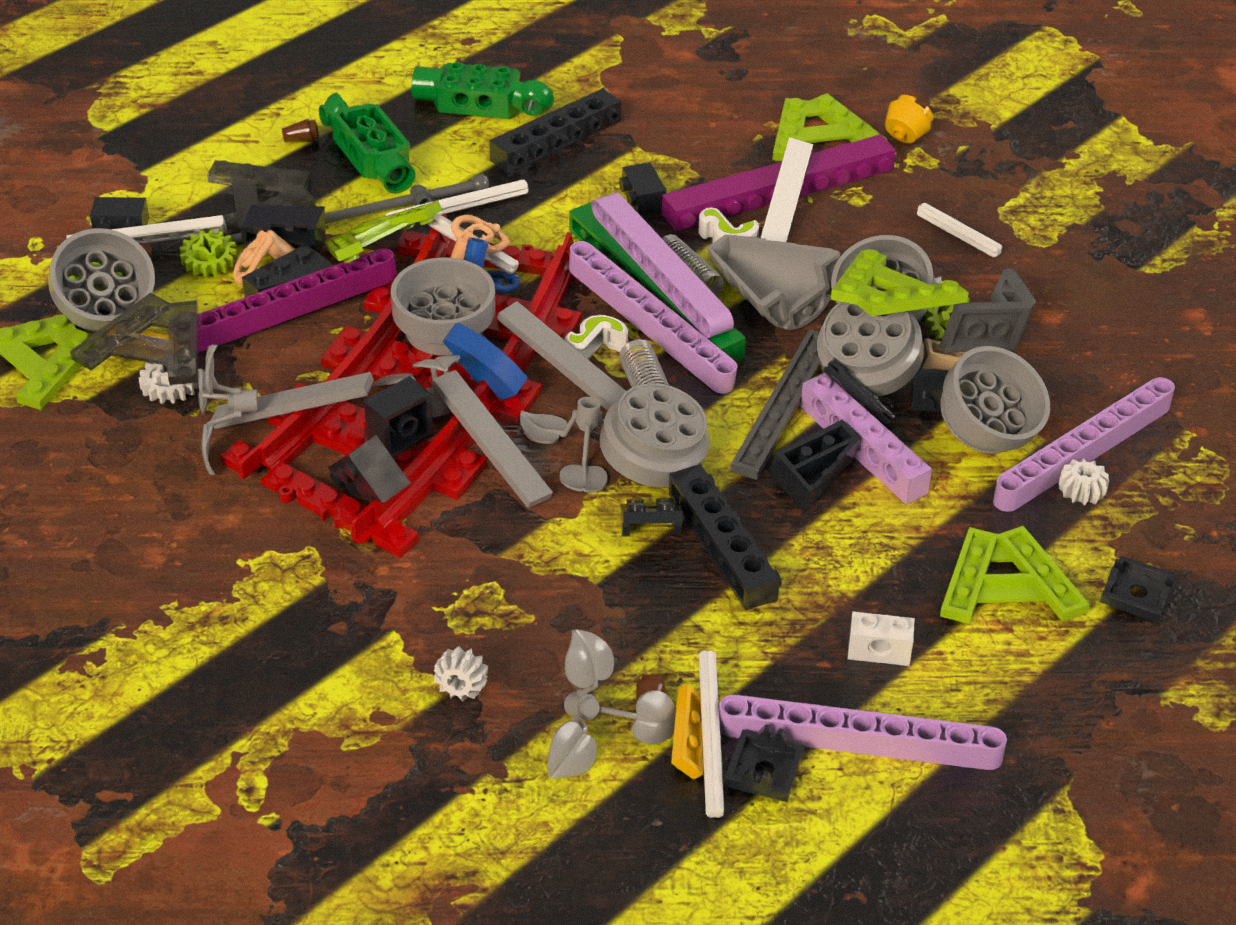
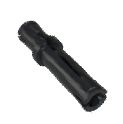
(858, 392)

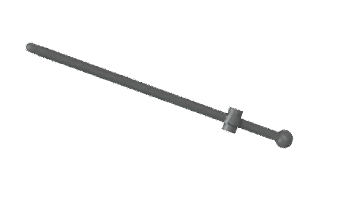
(417, 196)

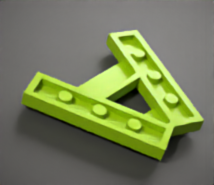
(841, 121)
(350, 243)
(901, 292)
(44, 376)
(1037, 582)

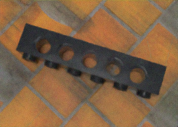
(555, 130)
(724, 537)

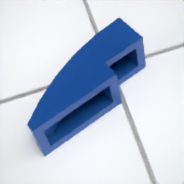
(485, 361)

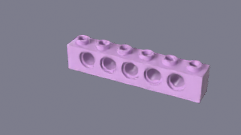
(877, 448)

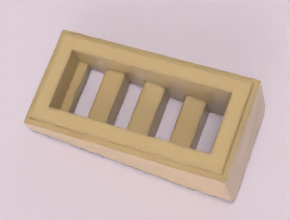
(935, 358)

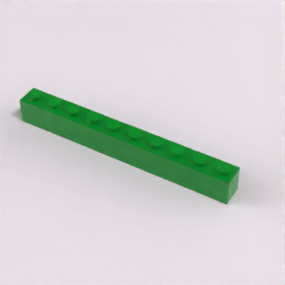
(588, 229)

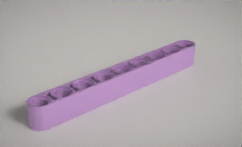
(663, 265)
(653, 317)
(1085, 441)
(866, 732)

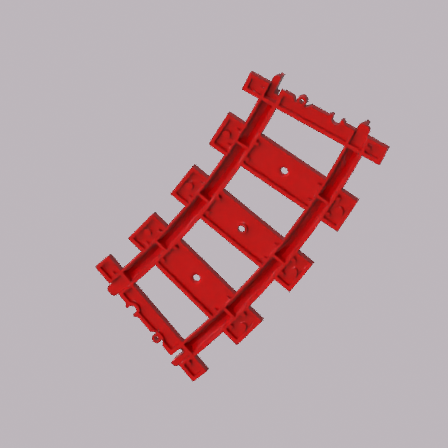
(438, 462)

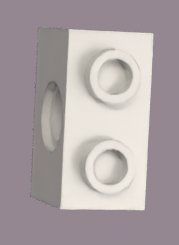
(881, 638)

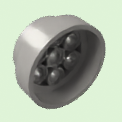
(436, 296)

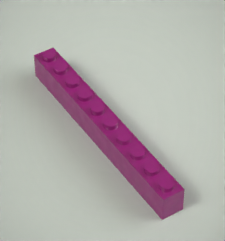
(756, 187)

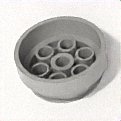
(115, 254)
(902, 257)
(900, 354)
(994, 400)
(654, 434)

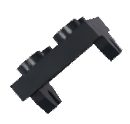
(662, 511)
(1130, 574)
(769, 748)

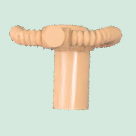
(492, 230)
(264, 243)

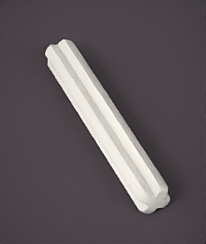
(959, 230)
(498, 259)

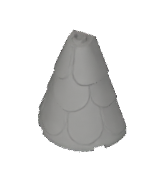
(780, 279)

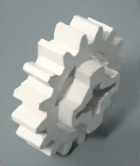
(156, 384)

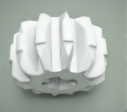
(1083, 481)
(460, 673)

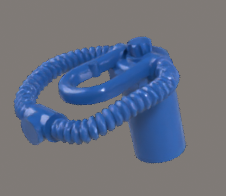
(476, 253)

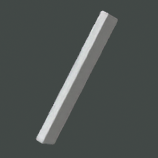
(561, 354)
(301, 398)
(491, 439)

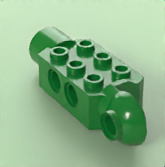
(480, 90)
(370, 142)

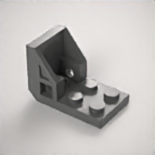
(991, 323)

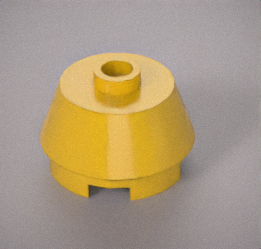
(907, 119)

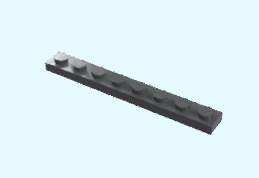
(778, 410)

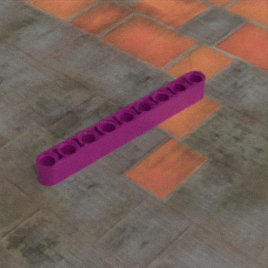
(295, 298)

